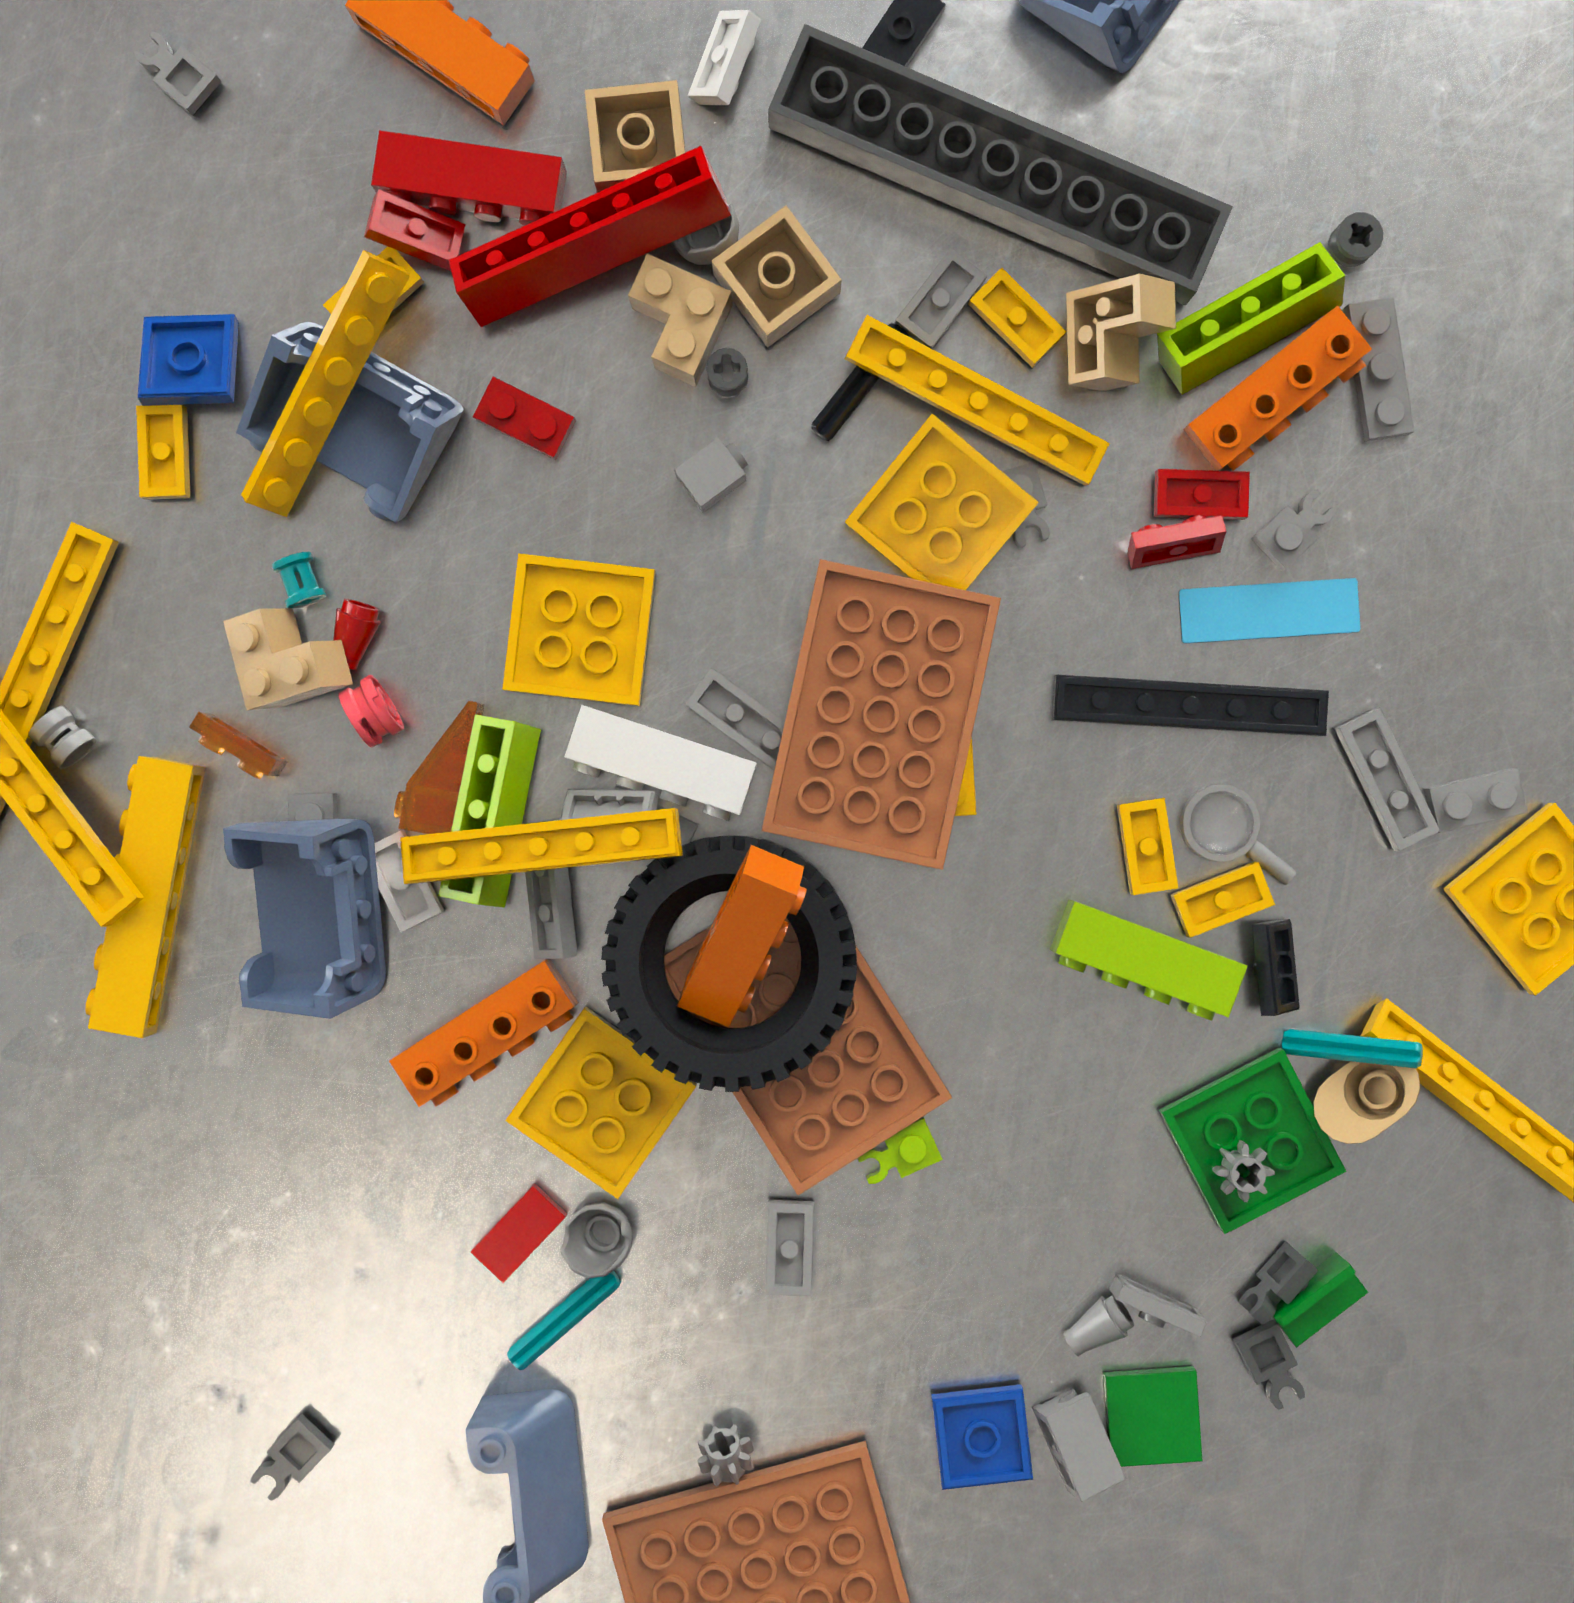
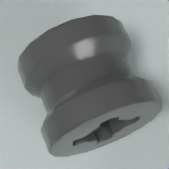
(1347, 247)

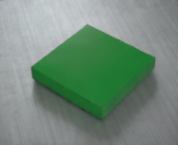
(1153, 1415)

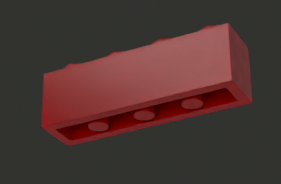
(469, 177)

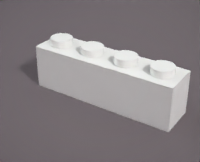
(660, 760)

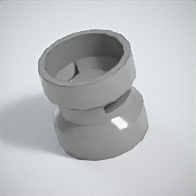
(62, 737)

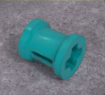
(287, 568)

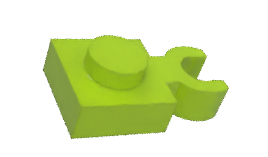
(906, 1150)

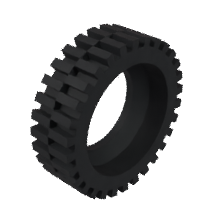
(675, 1036)

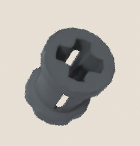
(715, 367)

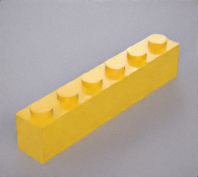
(155, 857)

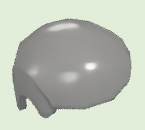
(709, 241)
(597, 1240)

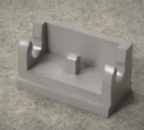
(1079, 1444)

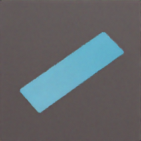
(1269, 610)

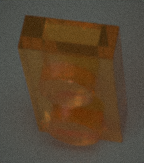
(221, 736)

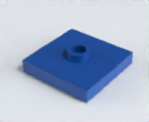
(188, 359)
(982, 1437)

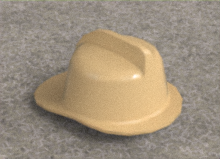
(1364, 1100)

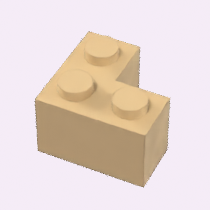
(689, 308)
(1106, 328)
(275, 664)

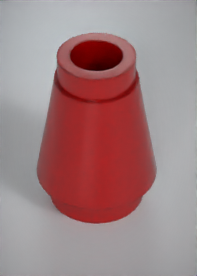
(355, 626)

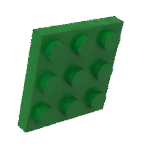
(1267, 1111)

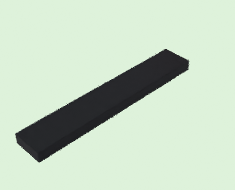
(1190, 705)

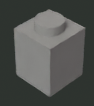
(712, 473)

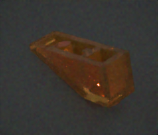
(434, 788)

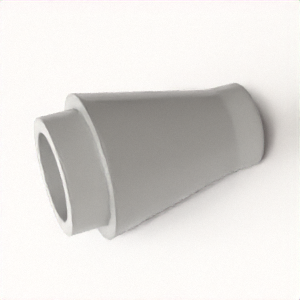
(1100, 1325)

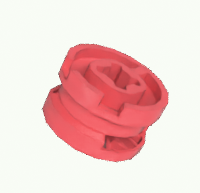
(371, 711)

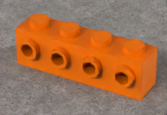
(450, 50)
(1277, 389)
(742, 935)
(485, 1032)

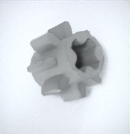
(1253, 1163)
(720, 1443)

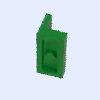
(1324, 1298)

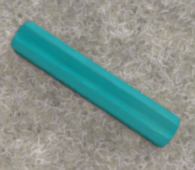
(1352, 1048)
(562, 1319)

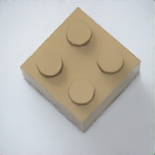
(633, 129)
(777, 276)

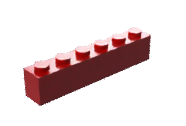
(589, 237)

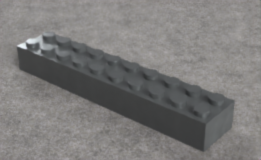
(995, 163)

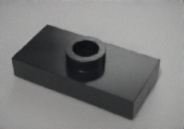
(904, 29)
(1275, 967)

